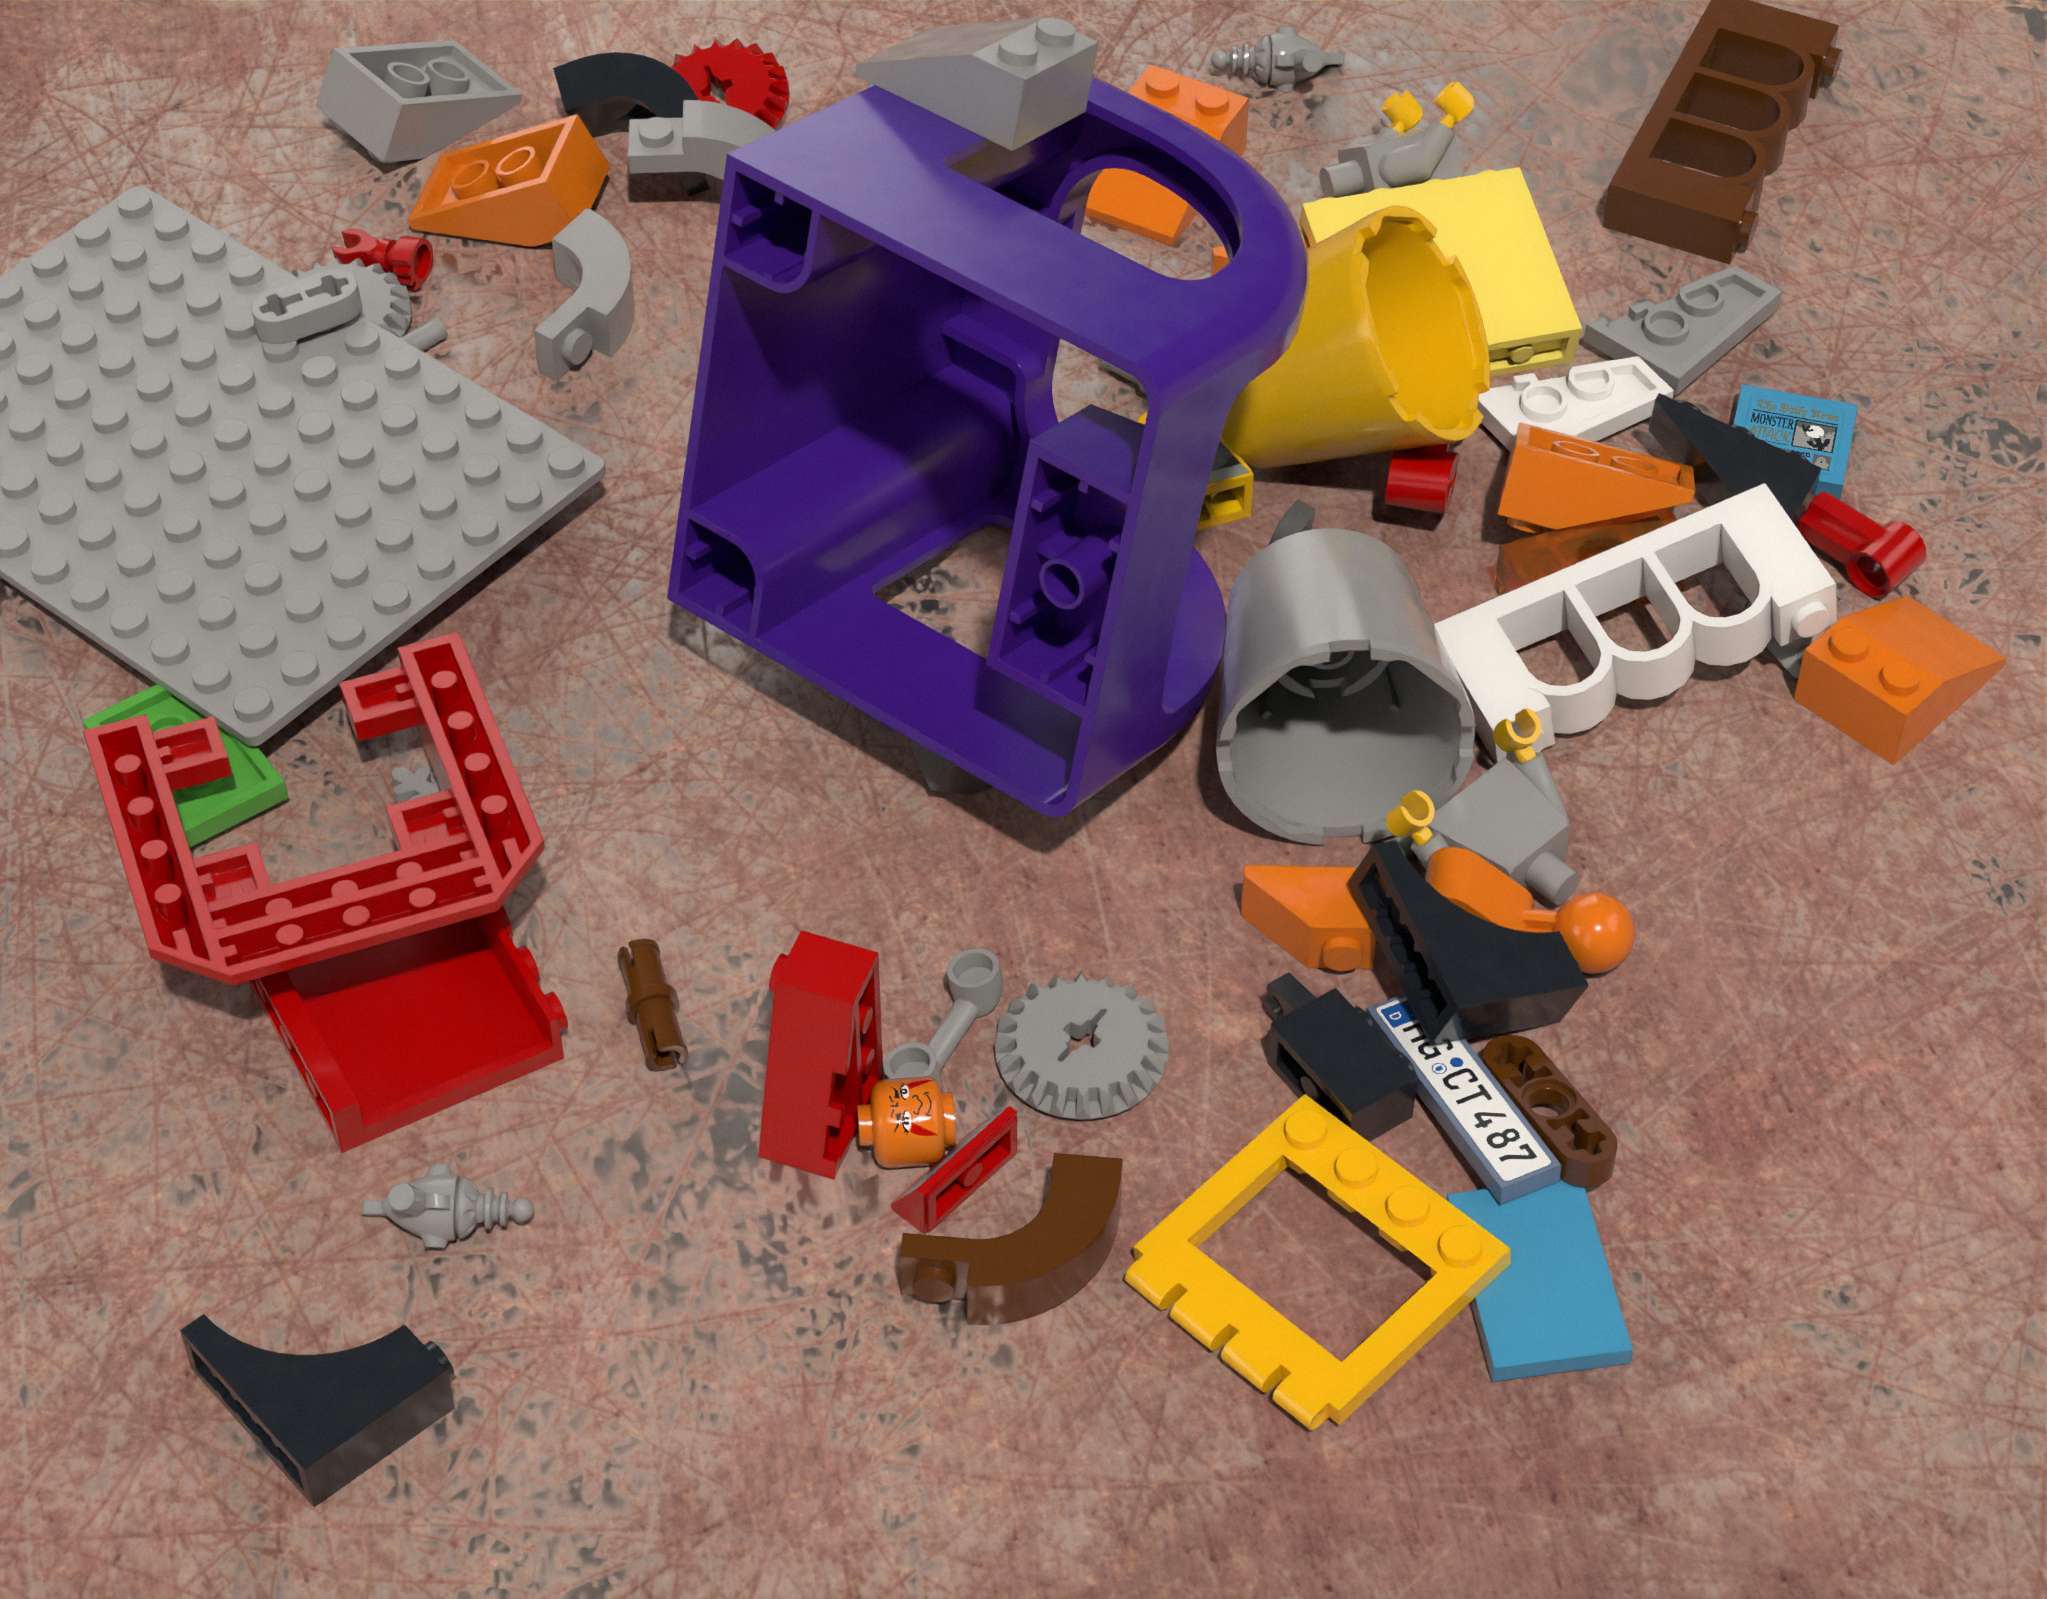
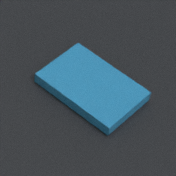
(1557, 1296)

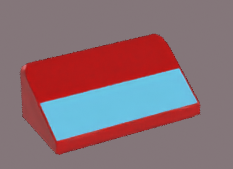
(959, 1172)

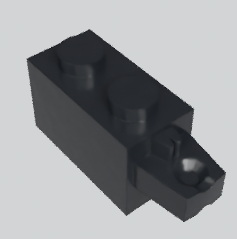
(1338, 1058)

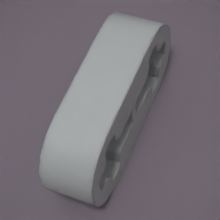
(306, 306)

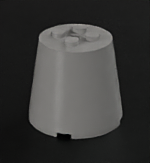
(1336, 691)

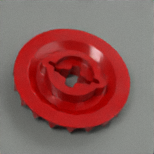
(745, 74)

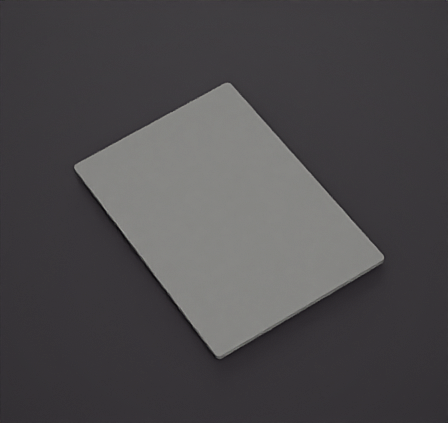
(237, 501)

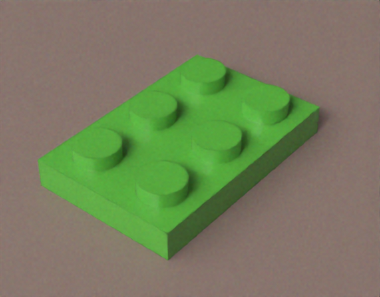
(217, 803)

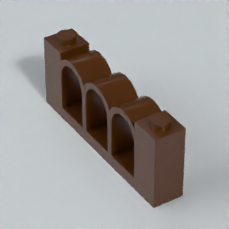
(1739, 69)

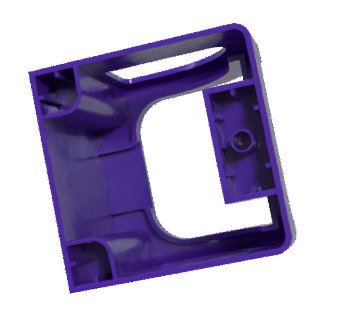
(889, 391)

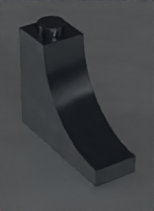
(1455, 967)
(326, 1412)

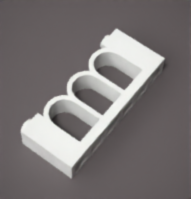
(1747, 533)

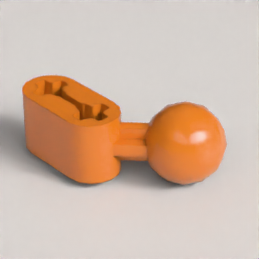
(1592, 923)

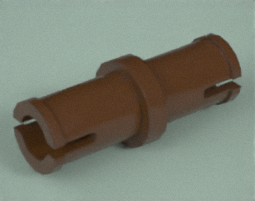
(652, 1004)

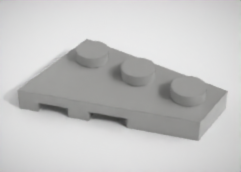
(1690, 330)

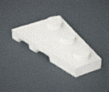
(1585, 404)

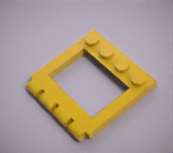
(1263, 1341)

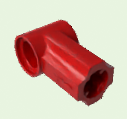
(1873, 554)

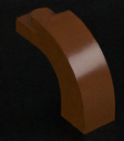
(1034, 1266)

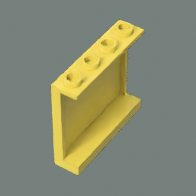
(1502, 249)

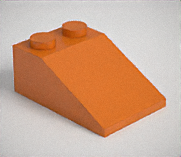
(514, 185)
(1137, 201)
(1577, 481)
(1892, 674)

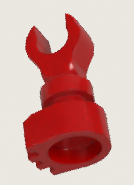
(407, 257)

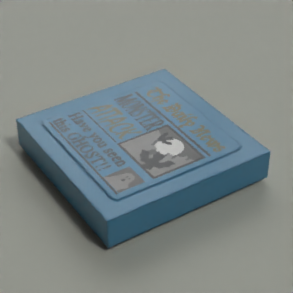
(1802, 424)

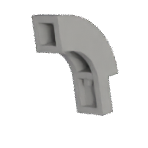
(693, 142)
(601, 312)

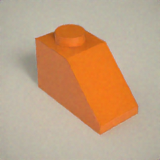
(1309, 914)

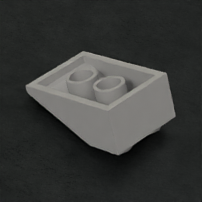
(992, 77)
(411, 96)

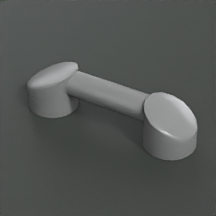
(976, 990)

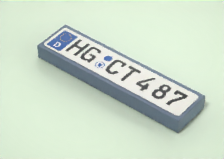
(1470, 1106)

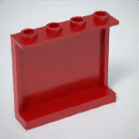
(413, 1025)

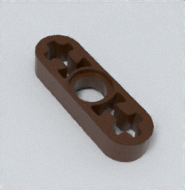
(1544, 1083)

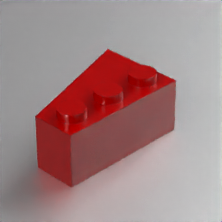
(820, 1052)

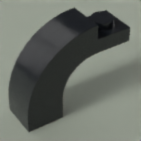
(621, 87)

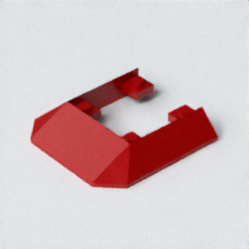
(220, 913)

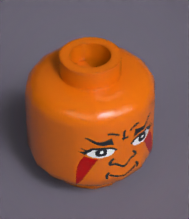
(907, 1122)

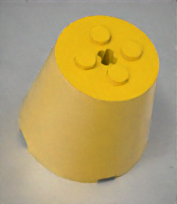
(1381, 352)

